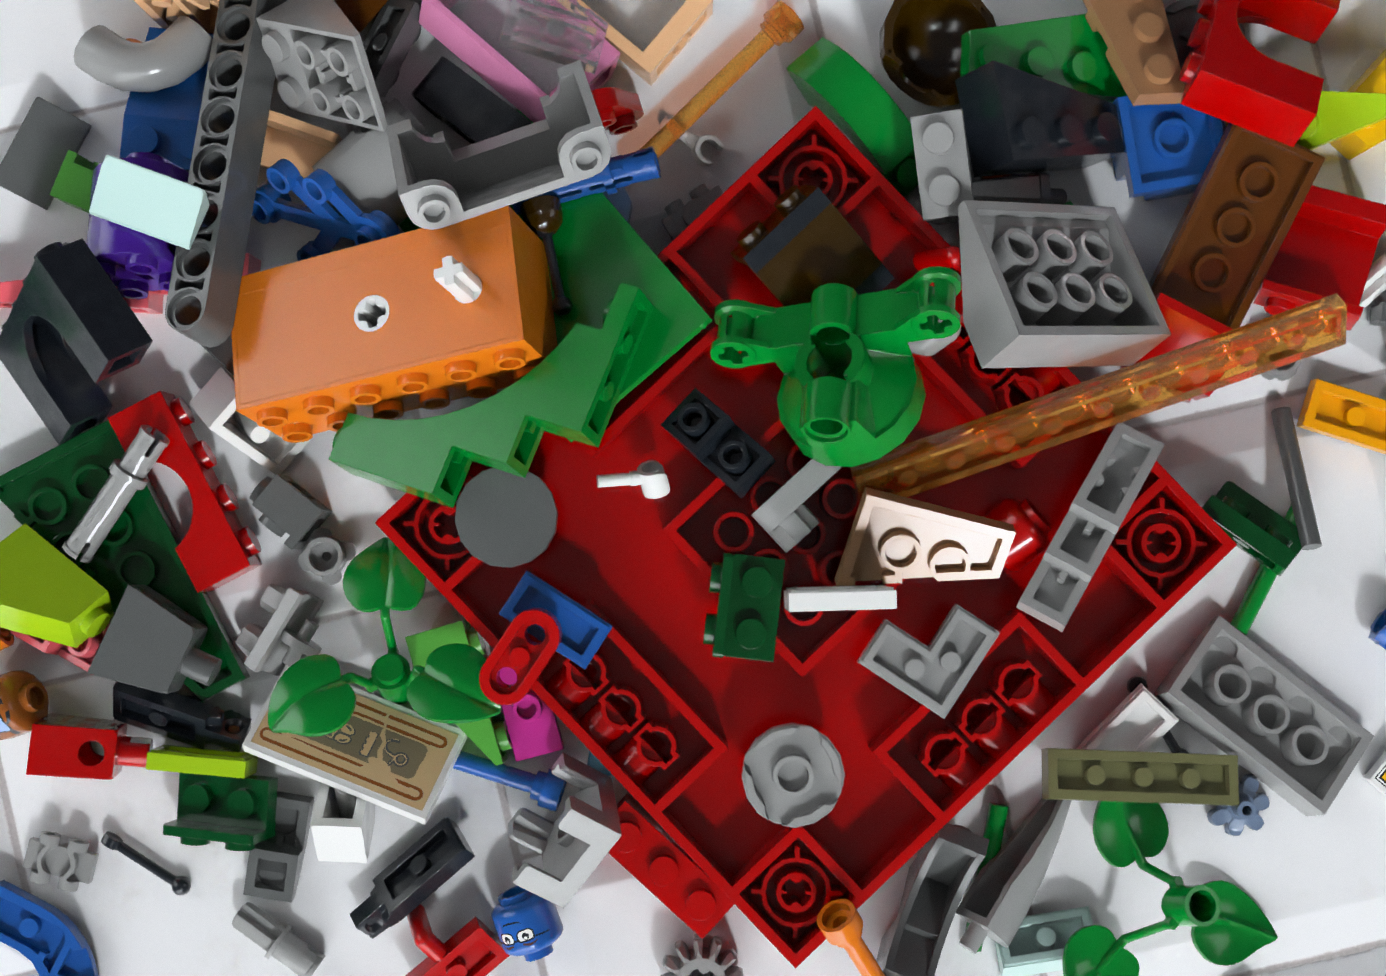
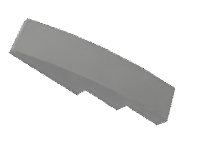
(1090, 526)

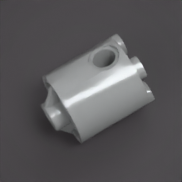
(365, 168)

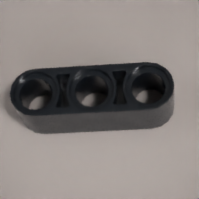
(465, 103)

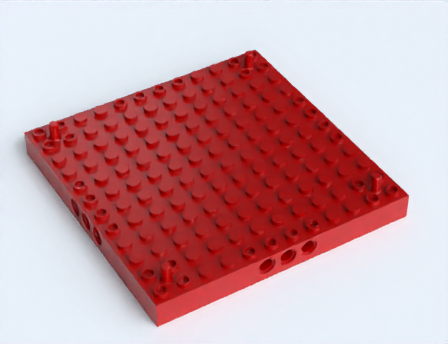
(681, 720)

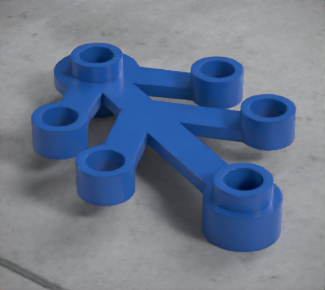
(274, 204)

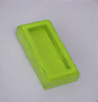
(202, 762)

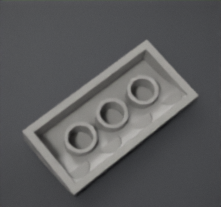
(1264, 716)

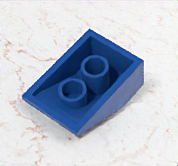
(164, 119)

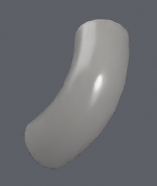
(144, 65)

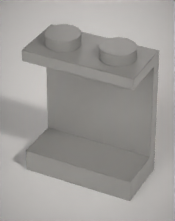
(942, 164)

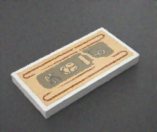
(378, 755)

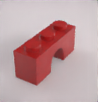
(667, 869)

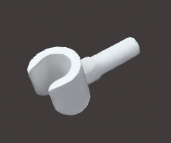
(694, 142)
(649, 475)

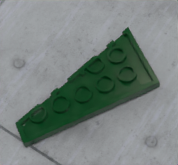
(140, 548)

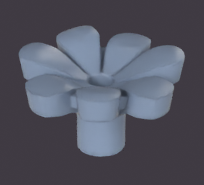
(1243, 814)

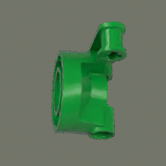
(842, 339)

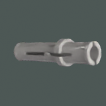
(125, 478)

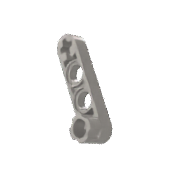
(785, 514)

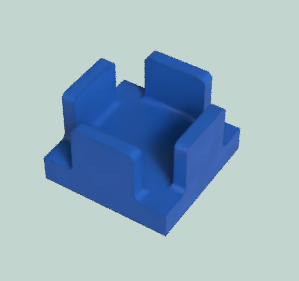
(1163, 148)

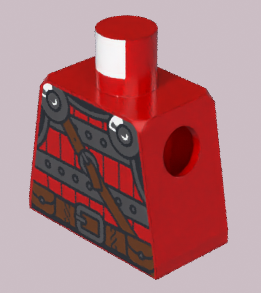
(63, 747)

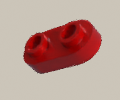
(618, 109)
(521, 655)

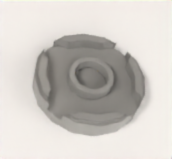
(793, 775)

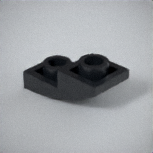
(718, 443)

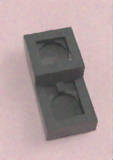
(278, 861)

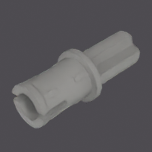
(277, 940)

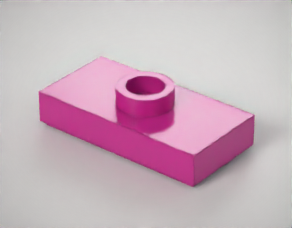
(530, 723)

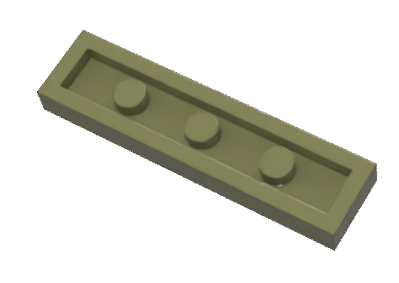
(1140, 777)

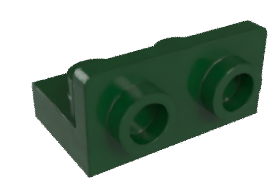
(1254, 527)
(746, 606)
(224, 810)

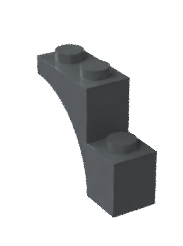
(930, 901)

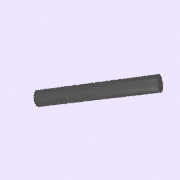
(1296, 478)

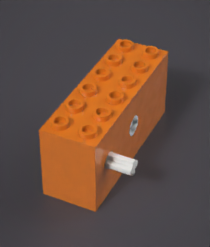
(392, 325)

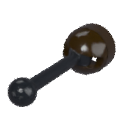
(544, 218)

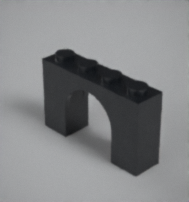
(69, 335)

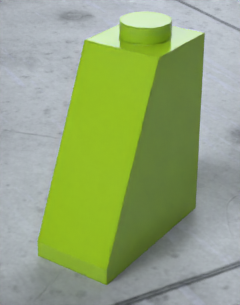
(48, 593)

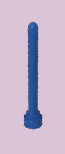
(542, 786)

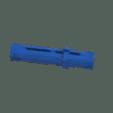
(619, 172)

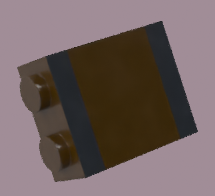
(808, 247)

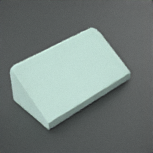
(149, 202)
(1041, 942)

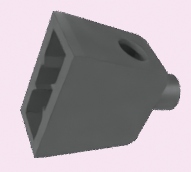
(153, 644)

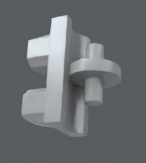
(286, 633)

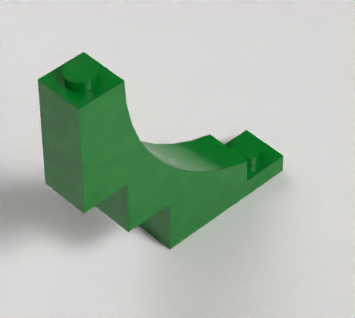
(563, 395)

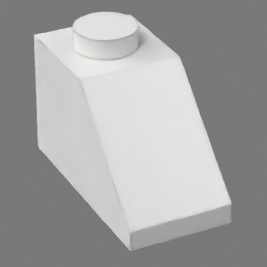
(217, 409)
(342, 826)

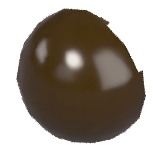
(924, 46)

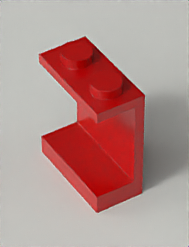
(1325, 253)

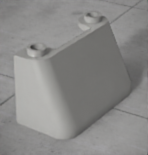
(456, 185)

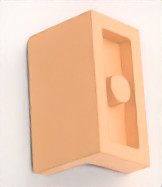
(296, 141)

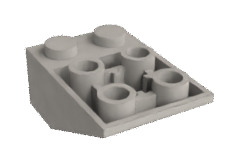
(321, 63)

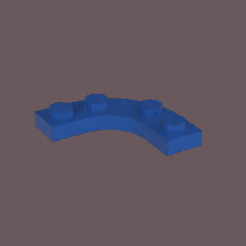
(43, 934)

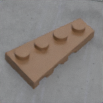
(1139, 48)

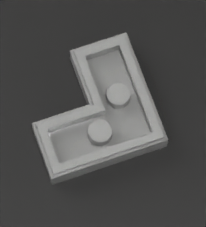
(933, 672)

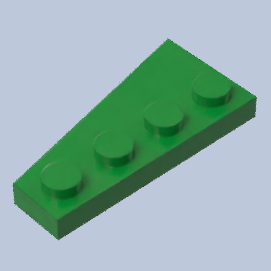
(1052, 49)

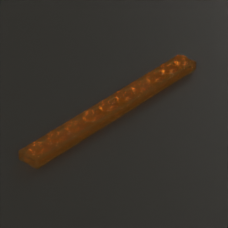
(1107, 400)

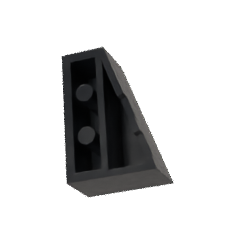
(1032, 123)

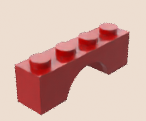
(216, 543)

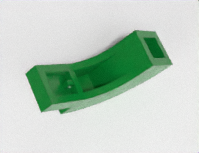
(860, 109)

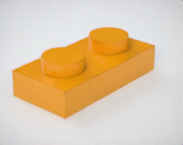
(1344, 415)

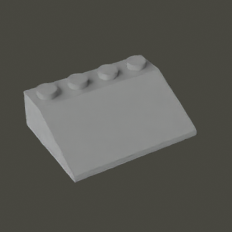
(1053, 287)

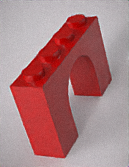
(1242, 84)

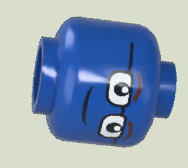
(526, 924)

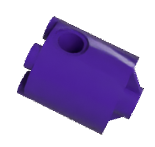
(129, 257)

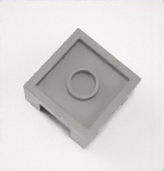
(577, 838)

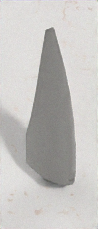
(1012, 878)

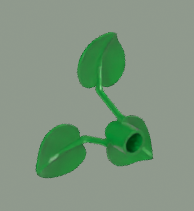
(316, 697)
(1221, 916)

